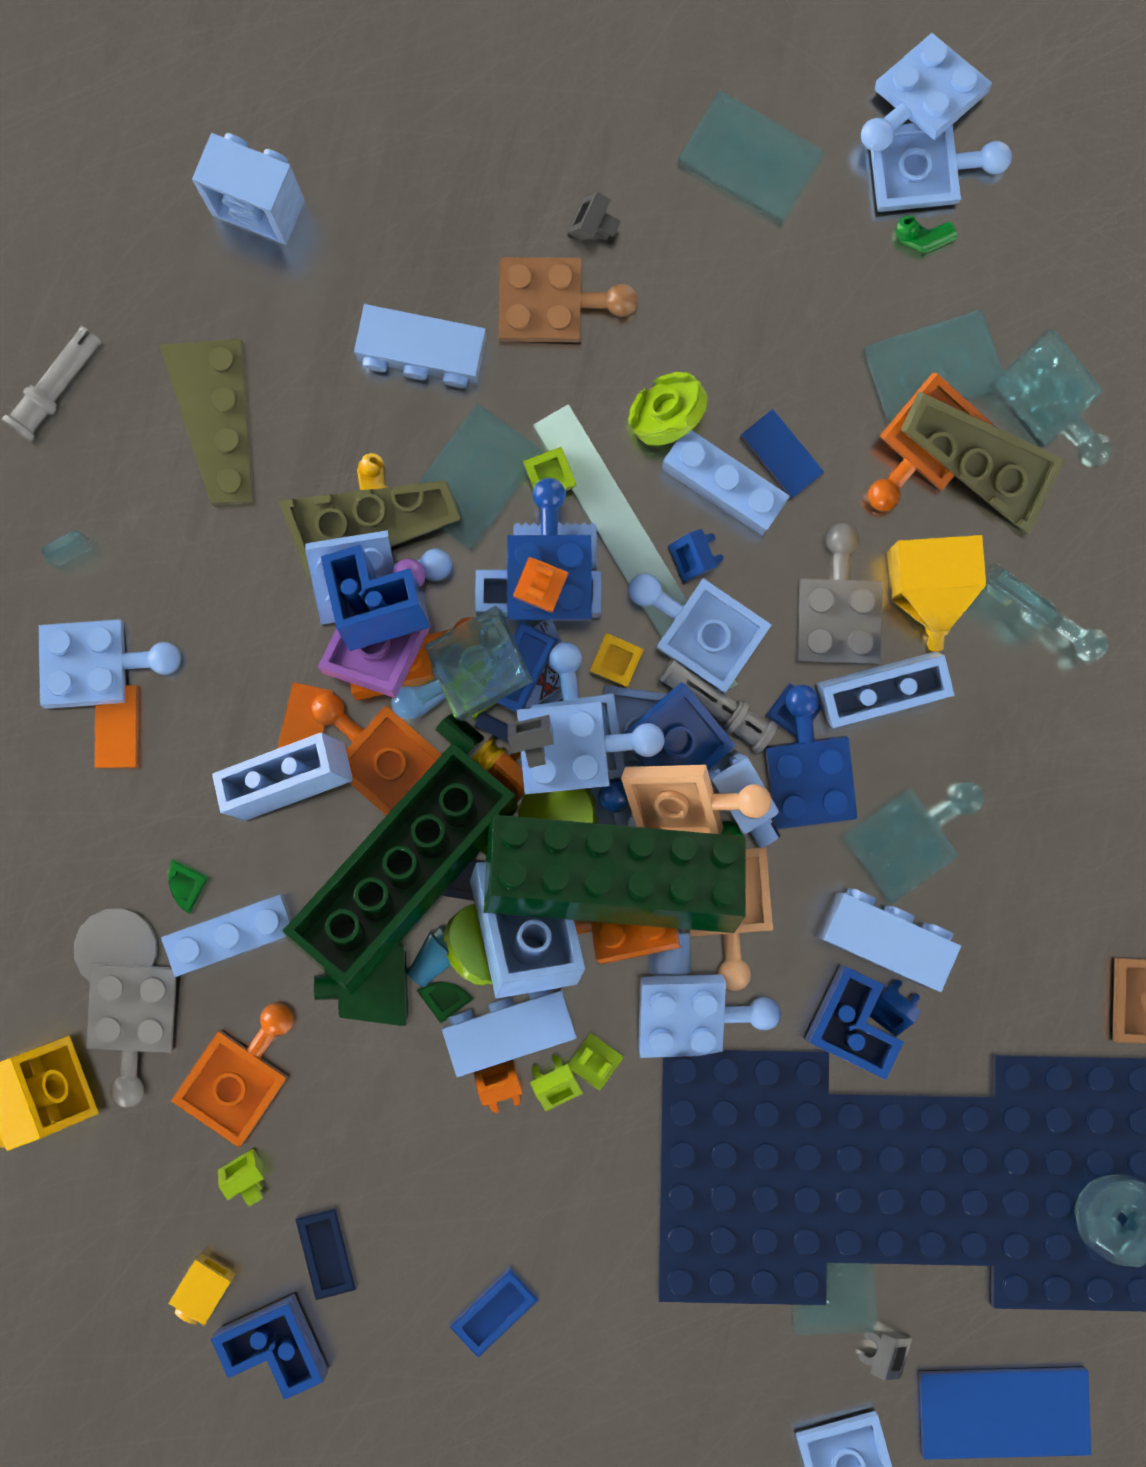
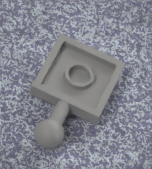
(840, 616)
(130, 1013)

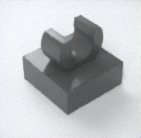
(592, 218)
(531, 737)
(890, 1354)

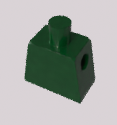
(379, 998)

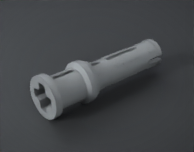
(41, 399)
(739, 717)

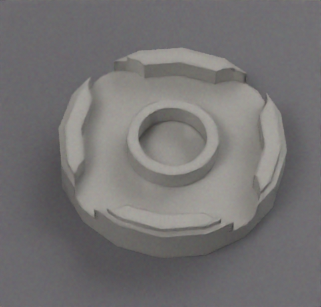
(115, 938)

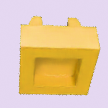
(616, 660)

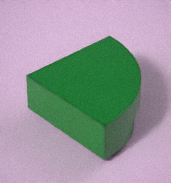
(186, 885)
(444, 998)

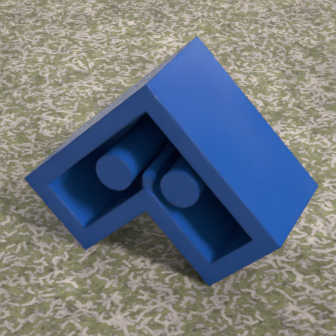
(371, 607)
(843, 1026)
(275, 1336)

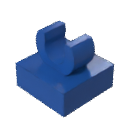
(694, 555)
(894, 1010)

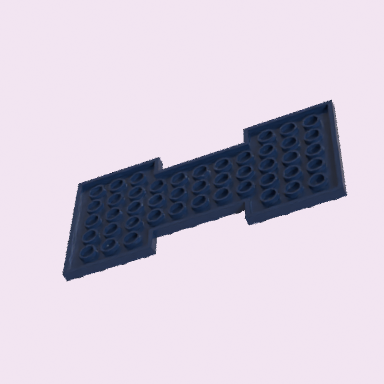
(782, 1177)

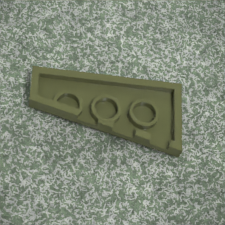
(213, 404)
(990, 461)
(401, 510)

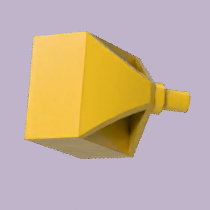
(936, 581)
(42, 1093)

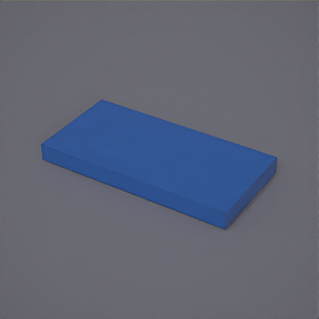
(1005, 1413)

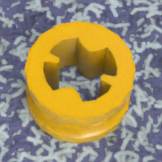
(488, 754)

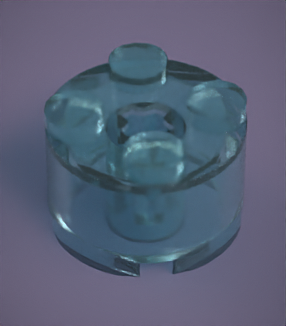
(1097, 1215)

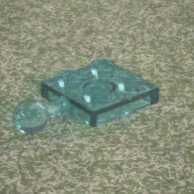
(1048, 392)
(1039, 612)
(472, 667)
(905, 843)

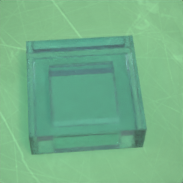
(66, 548)

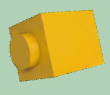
(201, 1290)

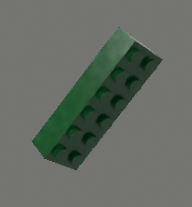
(400, 869)
(615, 874)

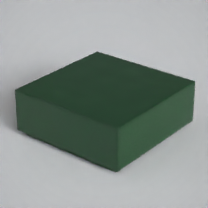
(460, 733)

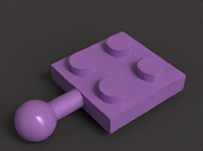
(380, 665)

